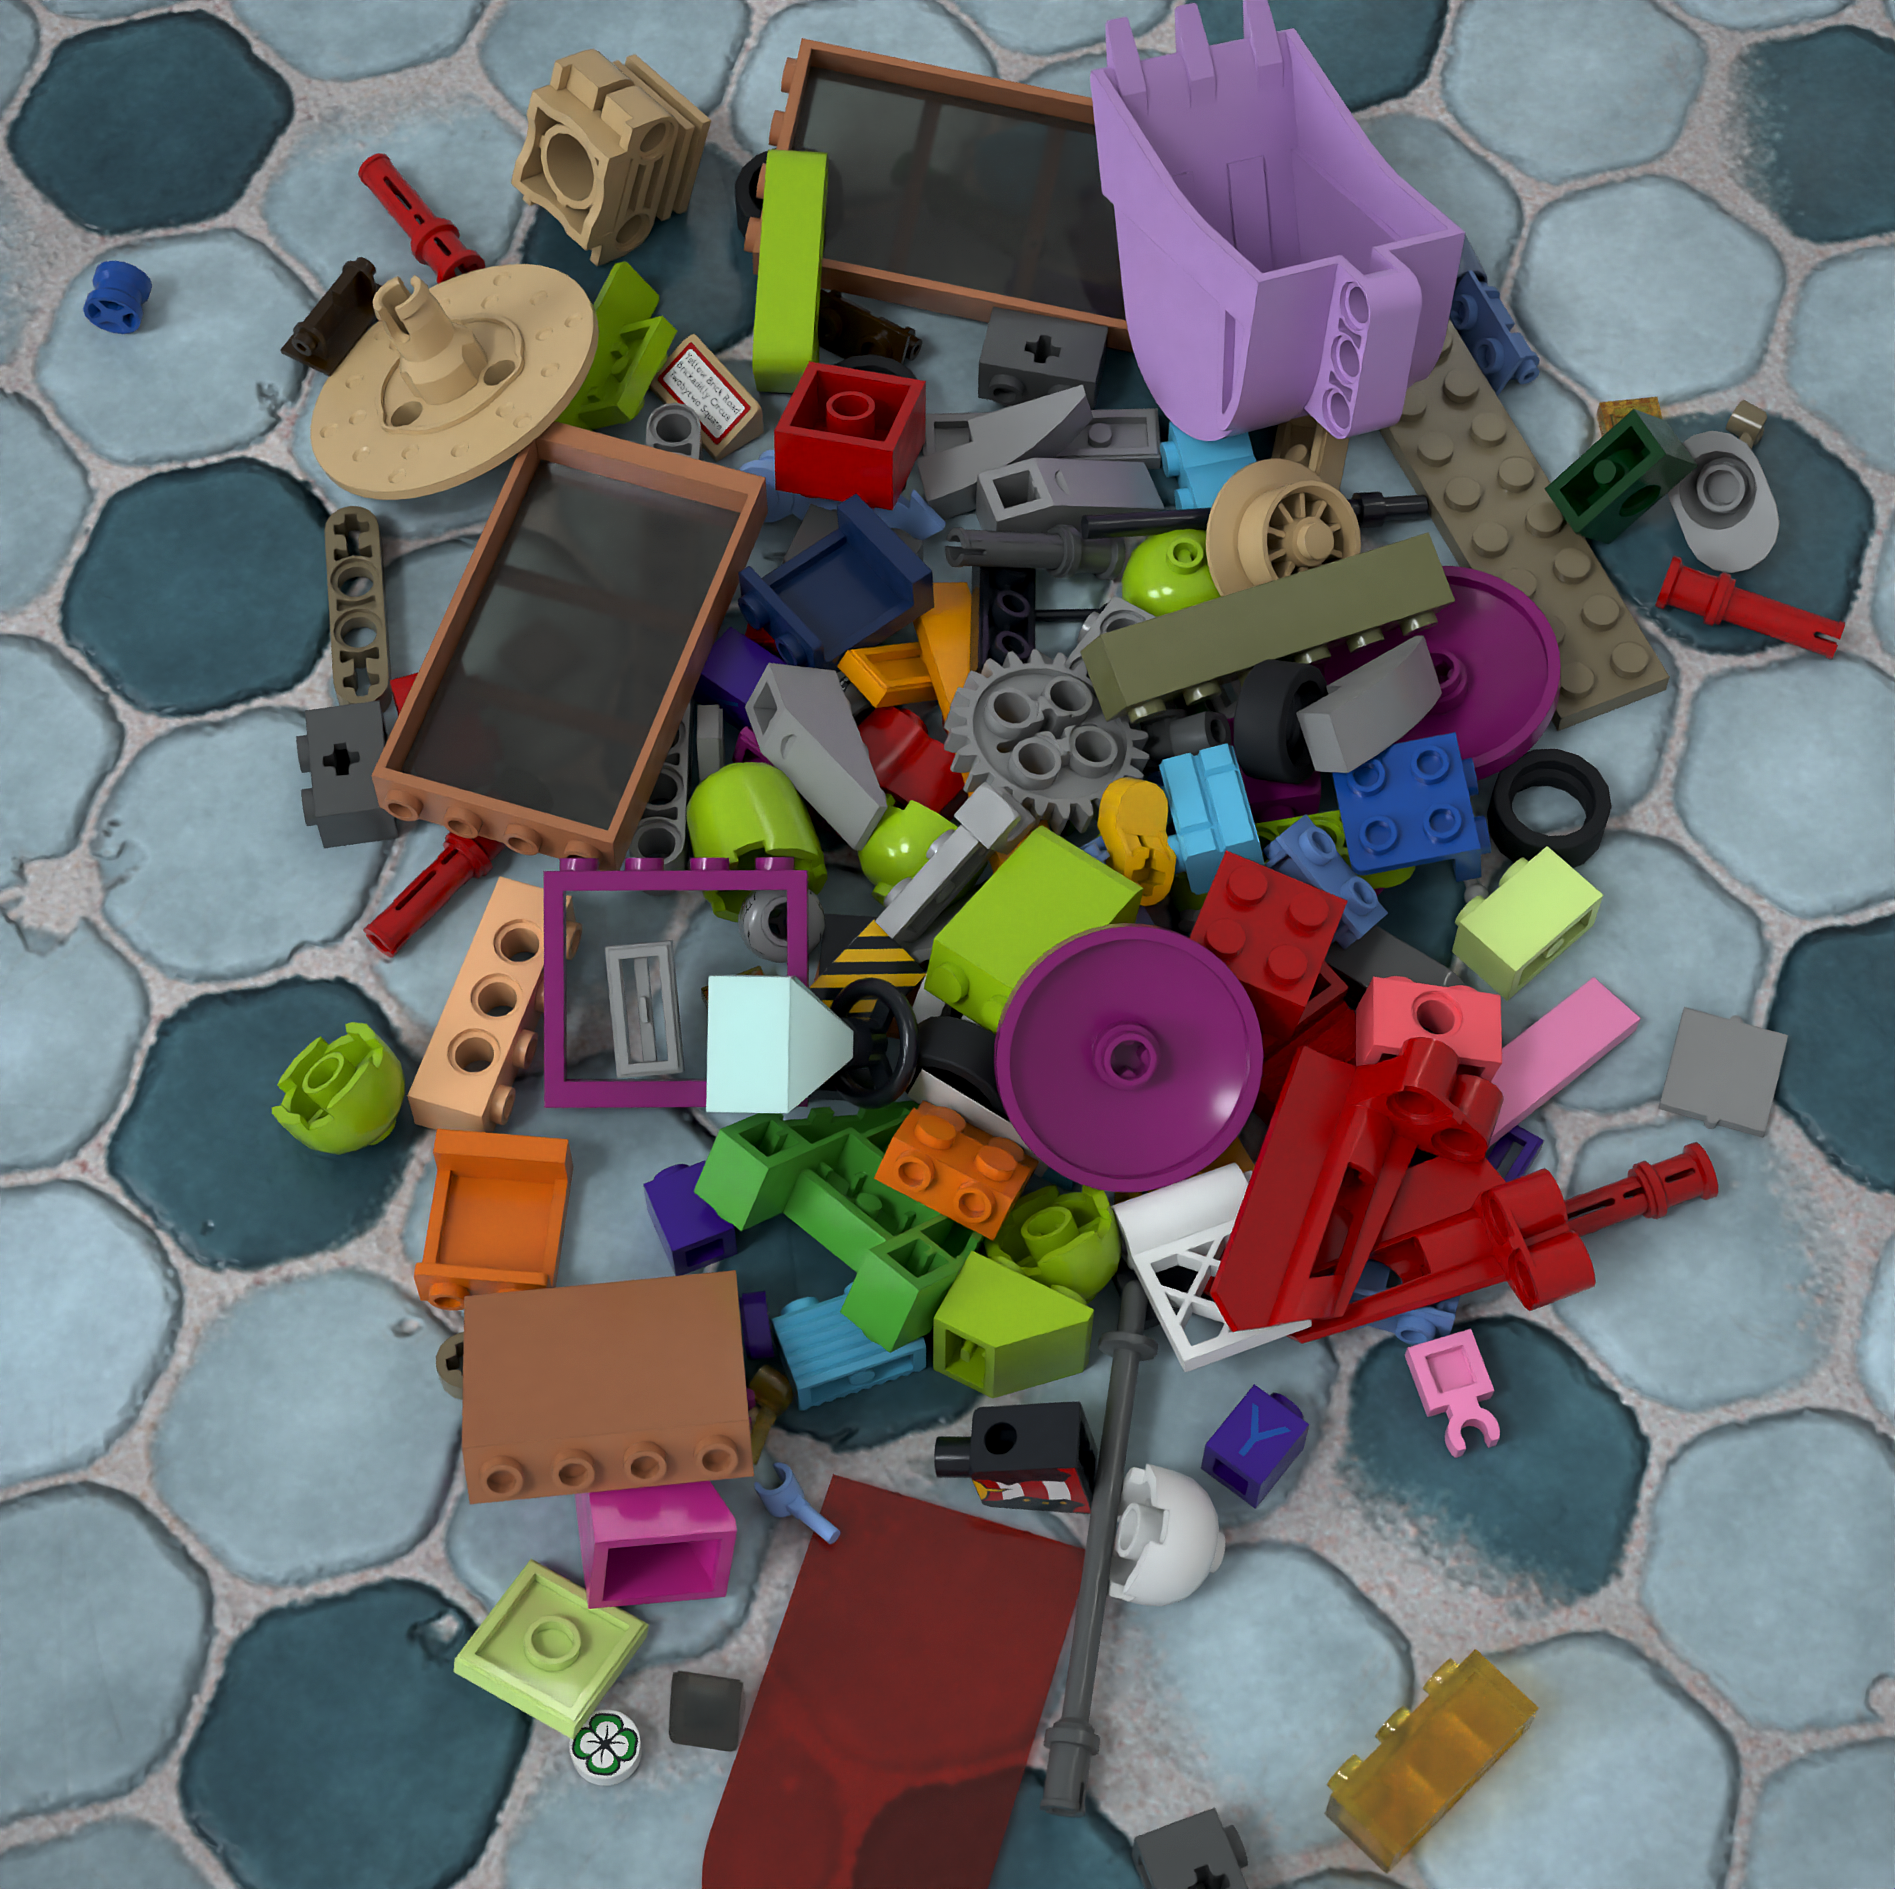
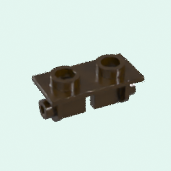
(336, 320)
(853, 331)

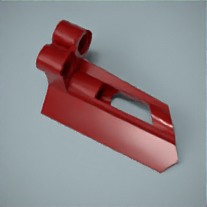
(1343, 1141)
(1458, 1233)

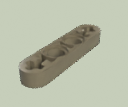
(360, 611)

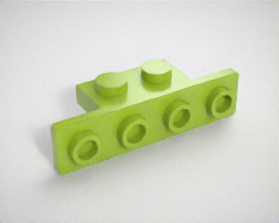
(627, 353)

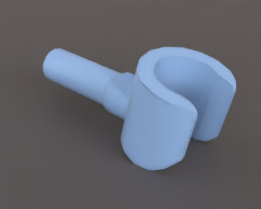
(790, 1500)

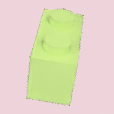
(1525, 921)

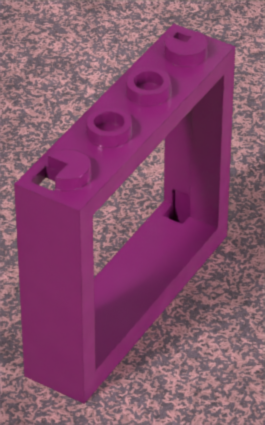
(648, 875)

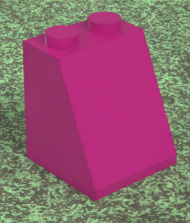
(655, 1544)

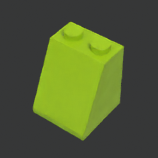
(1020, 913)

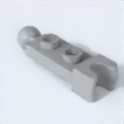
(989, 824)

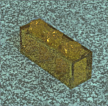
(1428, 1758)

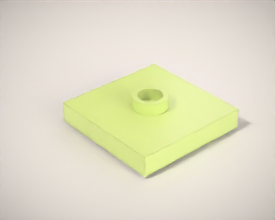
(550, 1650)

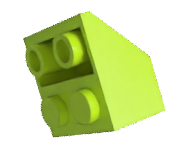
(1008, 1330)

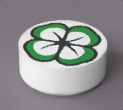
(606, 1748)

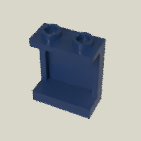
(839, 591)

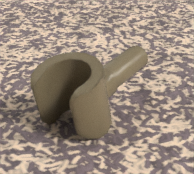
(1747, 423)

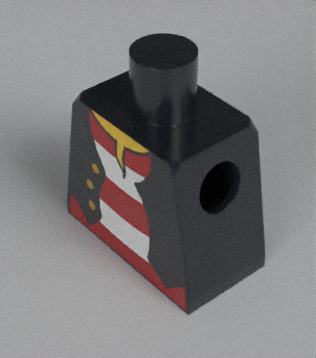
(1025, 1457)

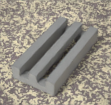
(640, 954)

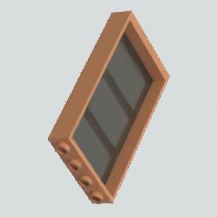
(953, 189)
(572, 646)

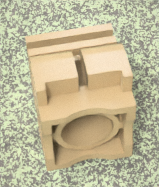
(609, 151)

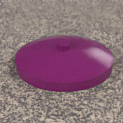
(1493, 669)
(1128, 1057)

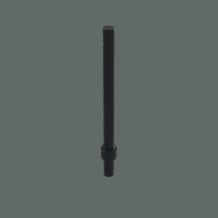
(1369, 507)

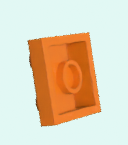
(956, 1168)

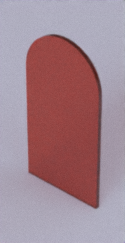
(896, 1702)

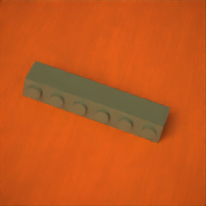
(1279, 620)

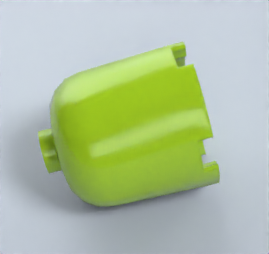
(748, 815)

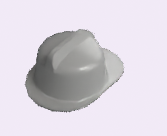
(1725, 504)

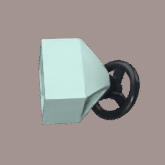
(780, 1043)

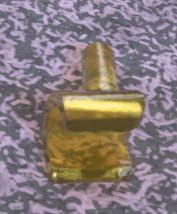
(775, 1396)

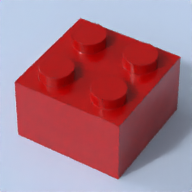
(850, 435)
(1269, 936)

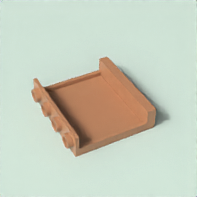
(604, 1387)

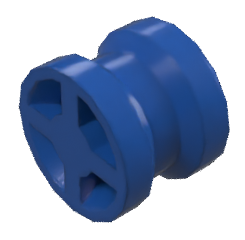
(117, 297)

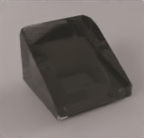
(706, 1711)

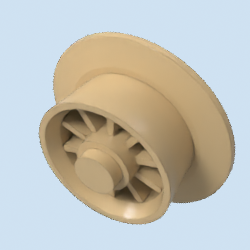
(1276, 523)

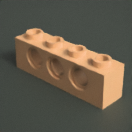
(477, 1101)

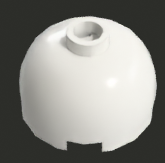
(1163, 1538)

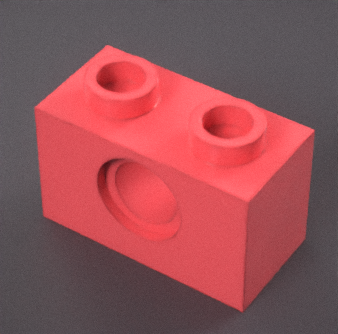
(1457, 1015)

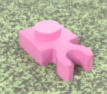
(1453, 1381)

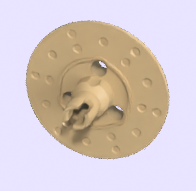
(453, 379)

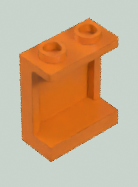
(494, 1216)

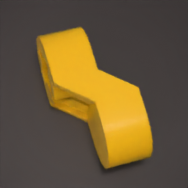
(1135, 835)

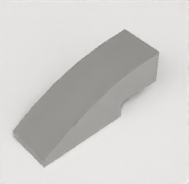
(1002, 438)
(1370, 707)

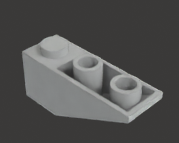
(1057, 491)
(812, 737)

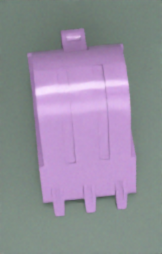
(1264, 236)

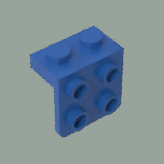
(1413, 809)

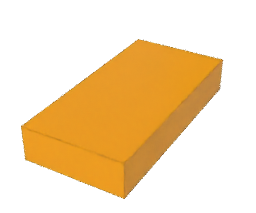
(889, 674)

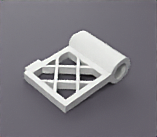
(1179, 1229)

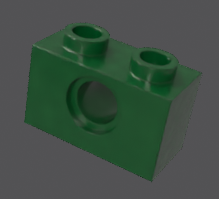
(1621, 477)

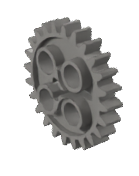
(1041, 738)

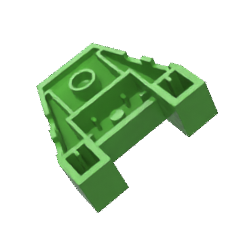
(824, 1181)

